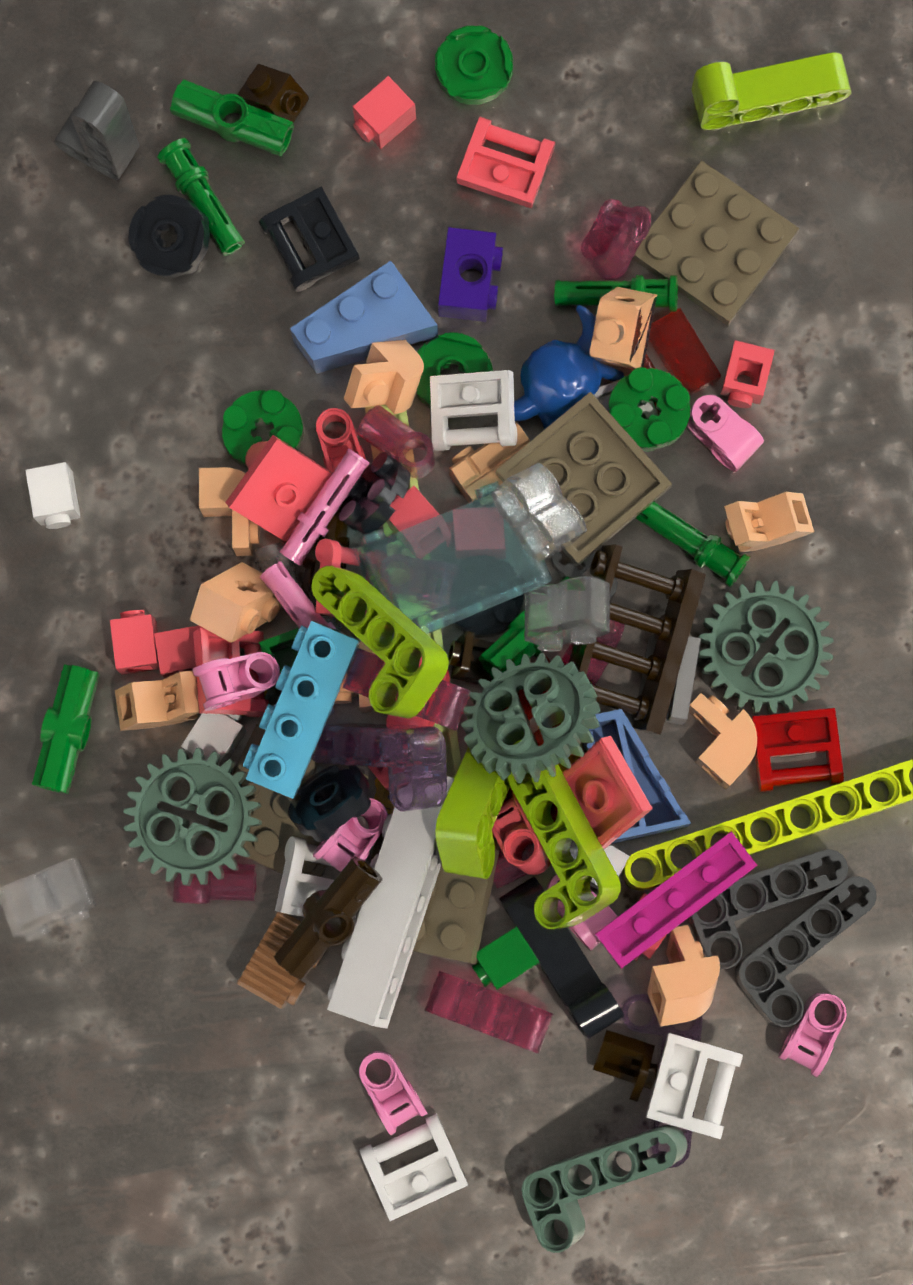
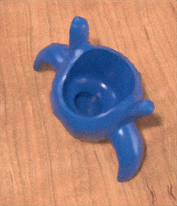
(561, 375)

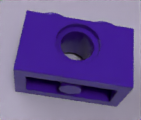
(465, 251)

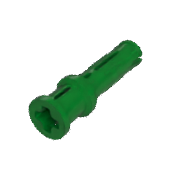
(192, 181)
(589, 292)
(706, 549)

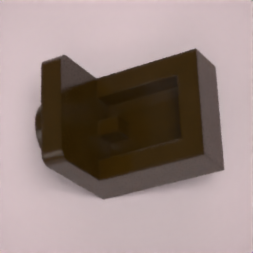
(274, 92)
(464, 658)
(627, 1060)

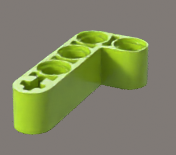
(768, 91)
(376, 630)
(468, 818)
(556, 838)

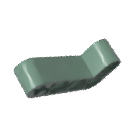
(605, 1175)

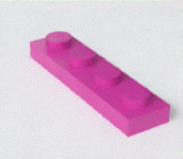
(676, 900)

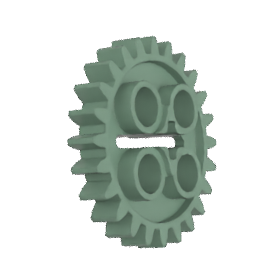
(794, 670)
(494, 731)
(180, 852)

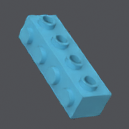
(302, 708)

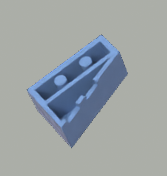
(369, 312)
(666, 811)

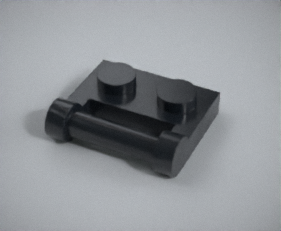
(320, 231)

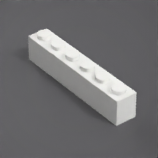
(389, 919)

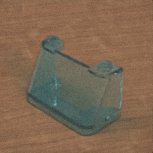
(451, 564)

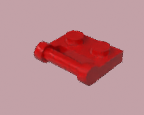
(797, 735)

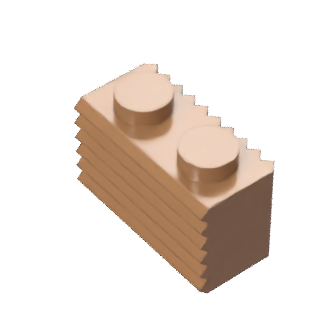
(263, 973)

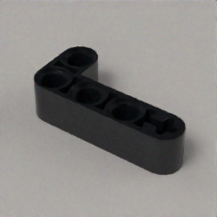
(563, 963)

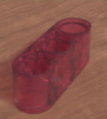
(442, 708)
(489, 1012)

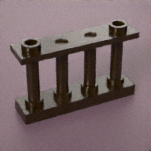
(670, 631)

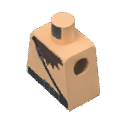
(623, 327)

